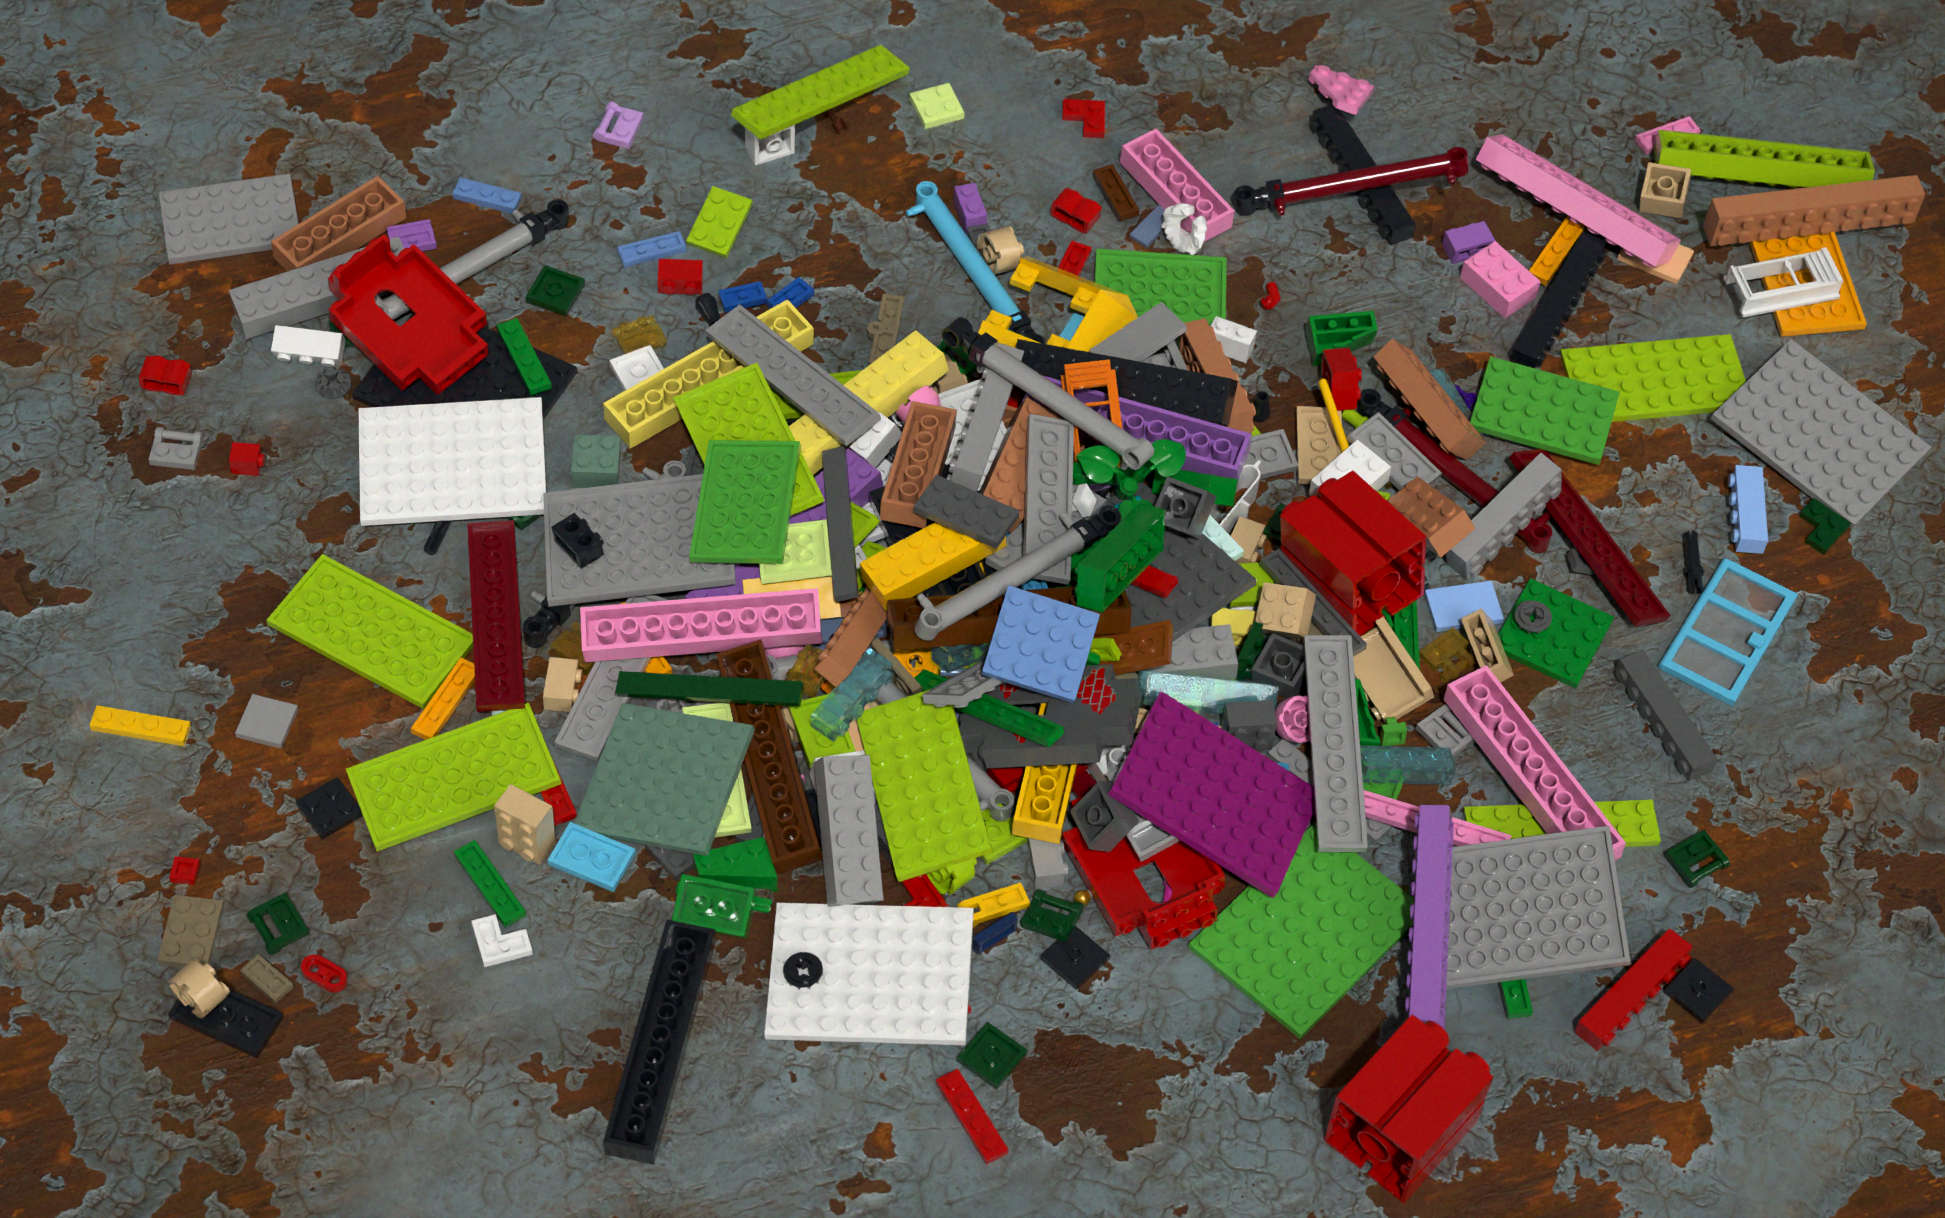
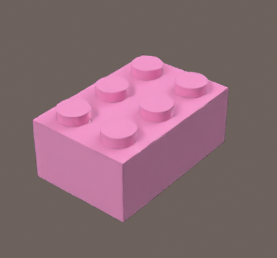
(1500, 279)

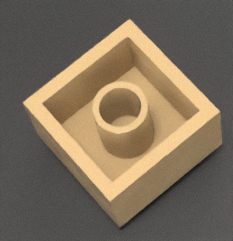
(1665, 190)
(1285, 610)

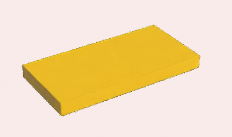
(828, 606)

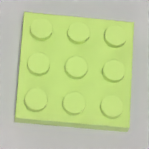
(805, 554)

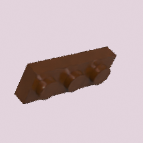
(1116, 192)

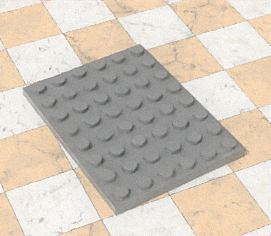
(1821, 433)
(645, 541)
(1535, 908)

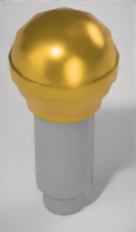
(1083, 896)

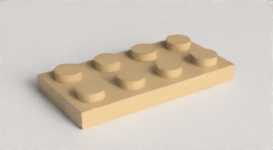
(1315, 441)

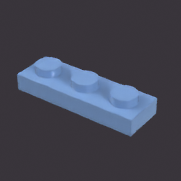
(487, 195)

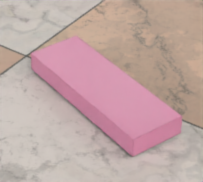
(1648, 139)

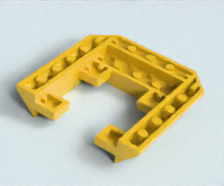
(1104, 307)

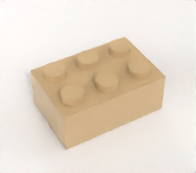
(525, 824)

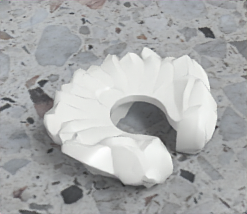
(1180, 238)

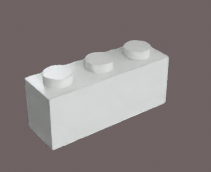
(308, 346)

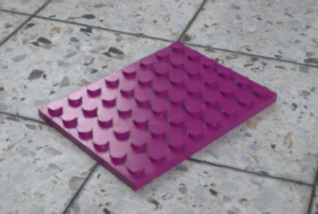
(1215, 794)

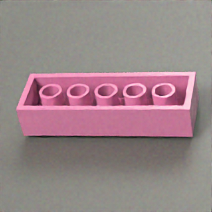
(1174, 181)

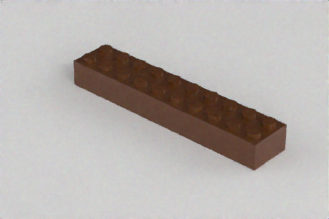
(980, 625)
(773, 767)

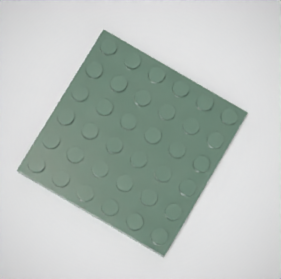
(664, 778)

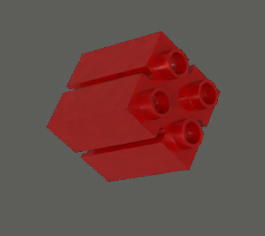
(1355, 550)
(1409, 1107)

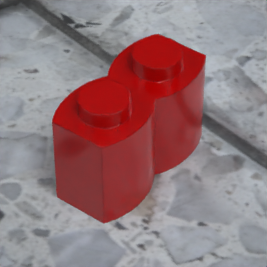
(1075, 210)
(165, 375)

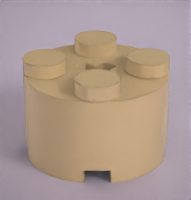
(1000, 249)
(198, 987)

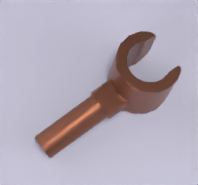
(838, 122)

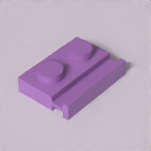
(415, 233)

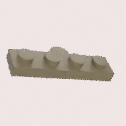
(886, 329)

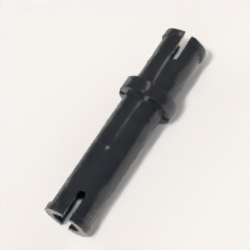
(1694, 570)

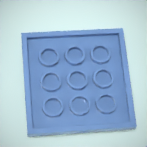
(1040, 644)

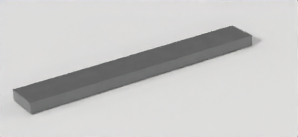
(840, 524)

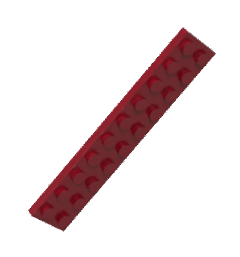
(1599, 550)
(495, 616)

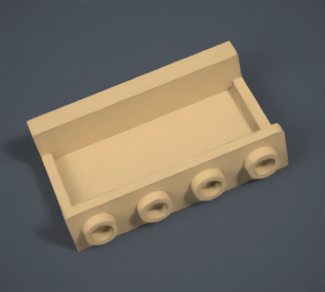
(1389, 674)

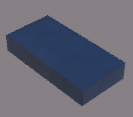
(995, 933)

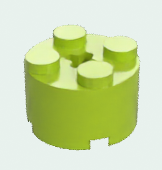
(953, 877)

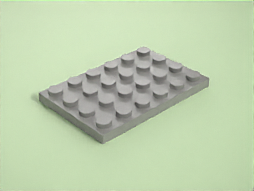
(227, 218)

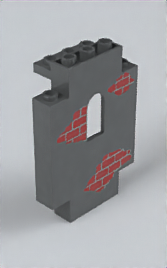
(1100, 717)

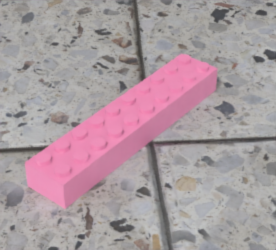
(1578, 200)
(700, 625)
(1524, 756)

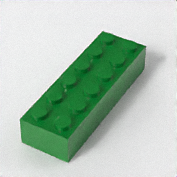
(1120, 557)

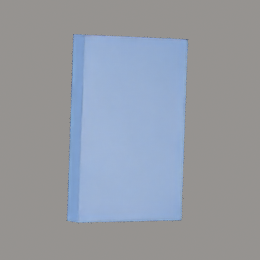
(1452, 603)

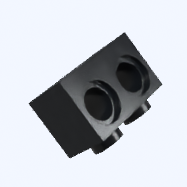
(578, 540)

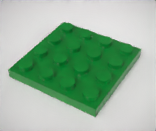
(1566, 645)

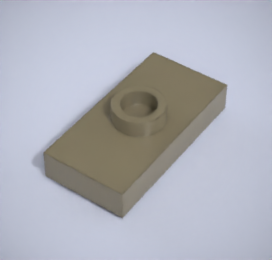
(266, 978)

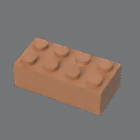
(1433, 515)

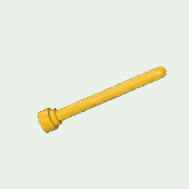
(1331, 408)

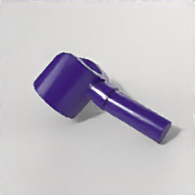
(1469, 398)

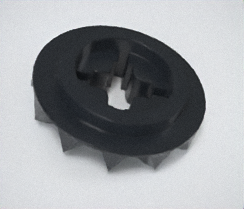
(803, 960)

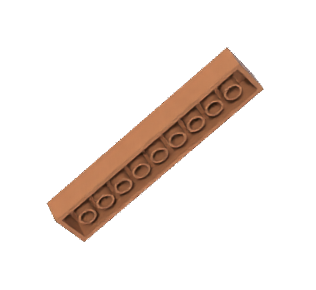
(1813, 210)

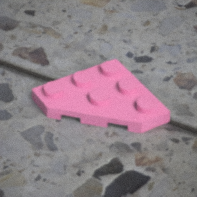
(1346, 92)

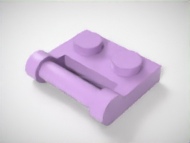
(624, 129)

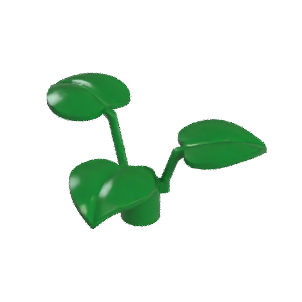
(1100, 464)

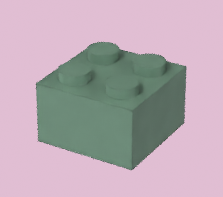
(595, 461)

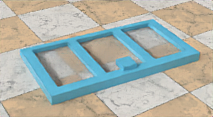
(1727, 631)

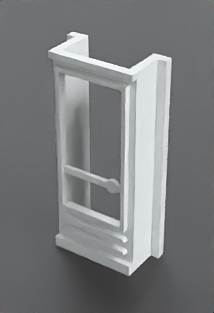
(1824, 288)

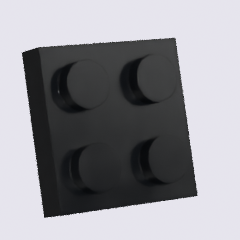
(329, 808)

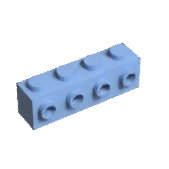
(1748, 509)

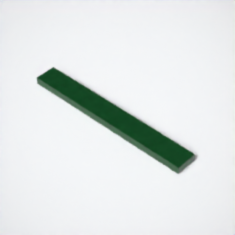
(709, 688)

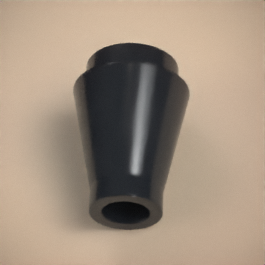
(708, 308)
(1261, 406)

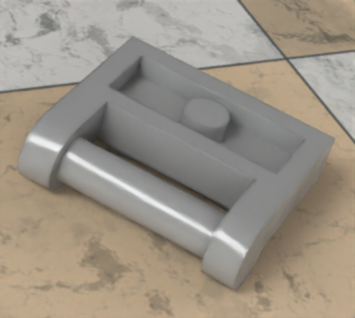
(175, 454)
(1441, 735)

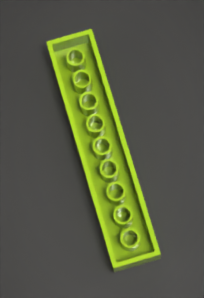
(1761, 160)

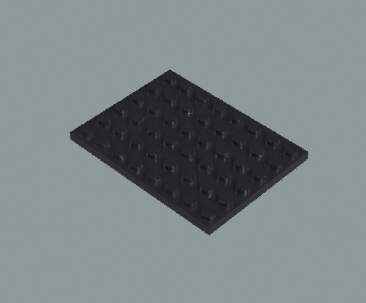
(488, 380)

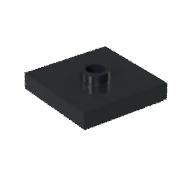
(1076, 958)
(1698, 990)

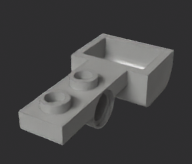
(1146, 837)

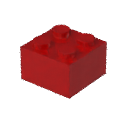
(1342, 375)

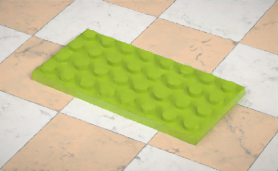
(1661, 375)
(746, 410)
(371, 630)
(451, 776)
(923, 786)

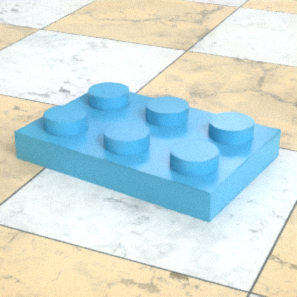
(591, 856)

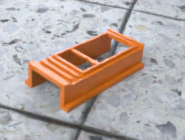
(1088, 376)

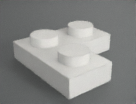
(496, 947)

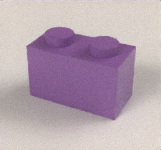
(969, 206)
(1466, 241)

